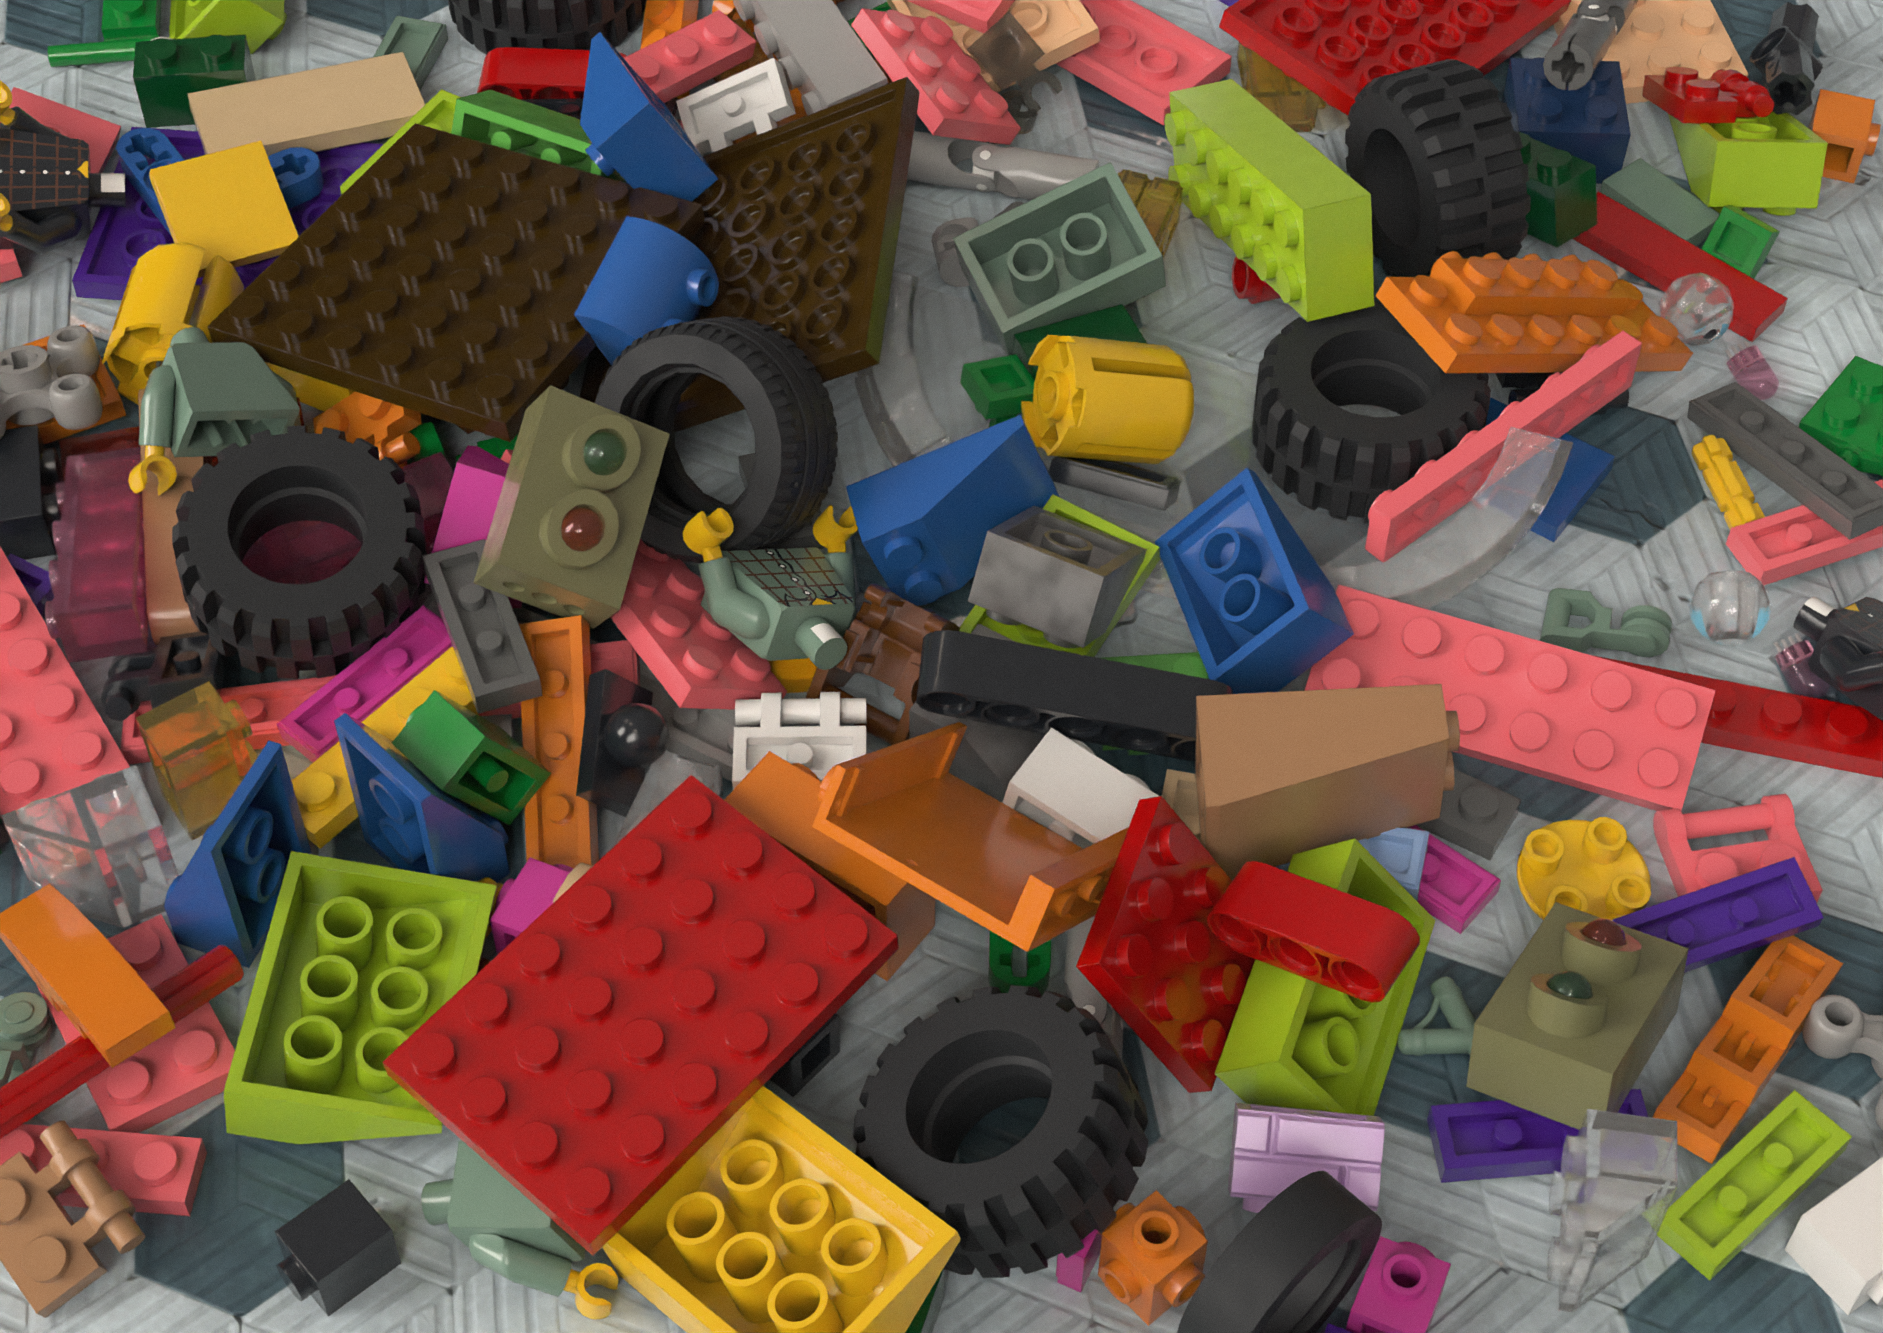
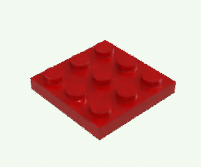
(1156, 952)

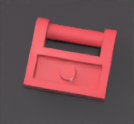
(1710, 866)

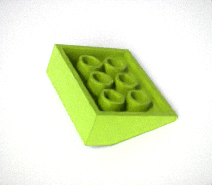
(341, 983)

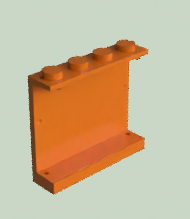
(962, 843)

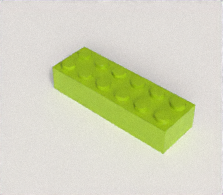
(1273, 199)

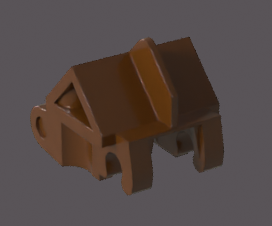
(887, 646)

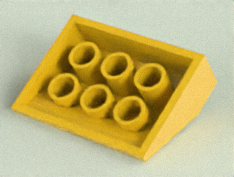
(782, 1235)

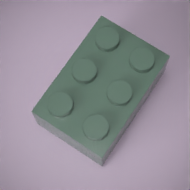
(1061, 256)

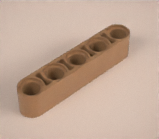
(164, 595)

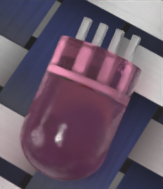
(1752, 371)
(1794, 666)

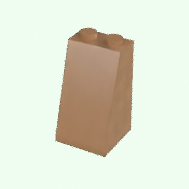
(1318, 768)

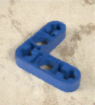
(154, 144)

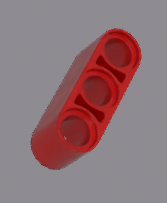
(535, 72)
(1314, 931)

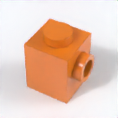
(1848, 129)

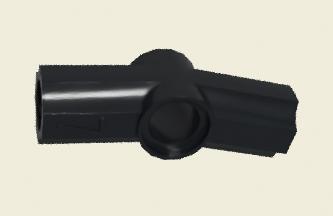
(1788, 58)

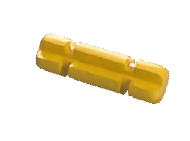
(1726, 481)

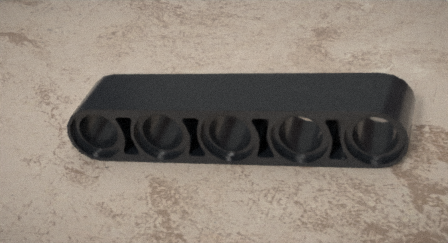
(1061, 690)

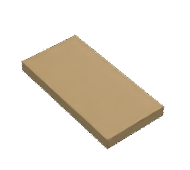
(310, 107)

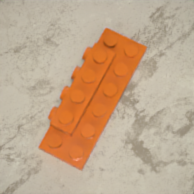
(1526, 314)

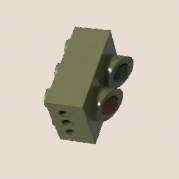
(572, 507)
(1576, 1017)

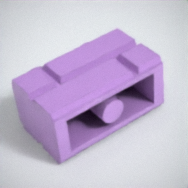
(1284, 1144)

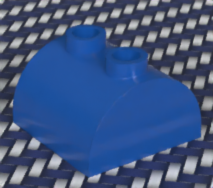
(645, 284)

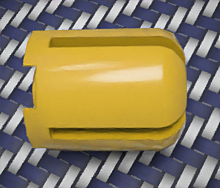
(162, 302)
(1109, 399)

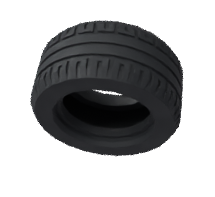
(785, 407)

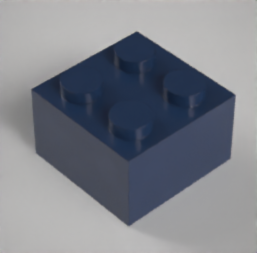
(1582, 121)

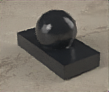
(618, 741)

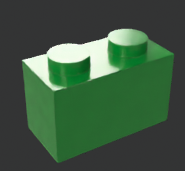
(470, 757)

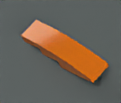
(83, 975)
(1746, 1045)

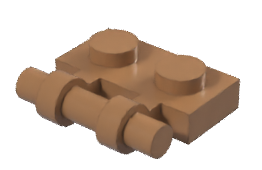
(39, 1240)

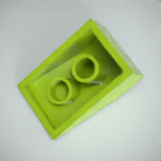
(1753, 163)

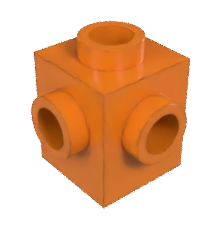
(1152, 1256)

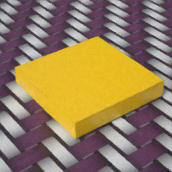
(226, 205)

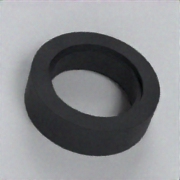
(1287, 1263)

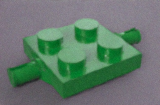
(1851, 416)

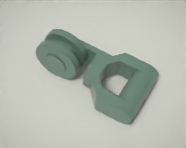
(1643, 628)
(23, 1028)

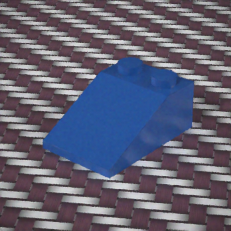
(636, 130)
(933, 512)
(1251, 589)
(412, 818)
(240, 864)

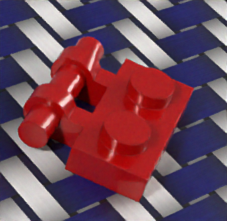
(1707, 101)

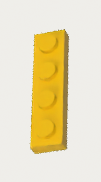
(324, 786)

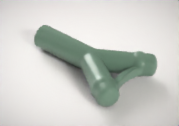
(1441, 1040)

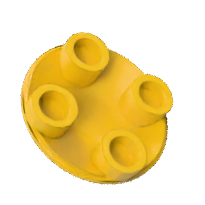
(1583, 868)

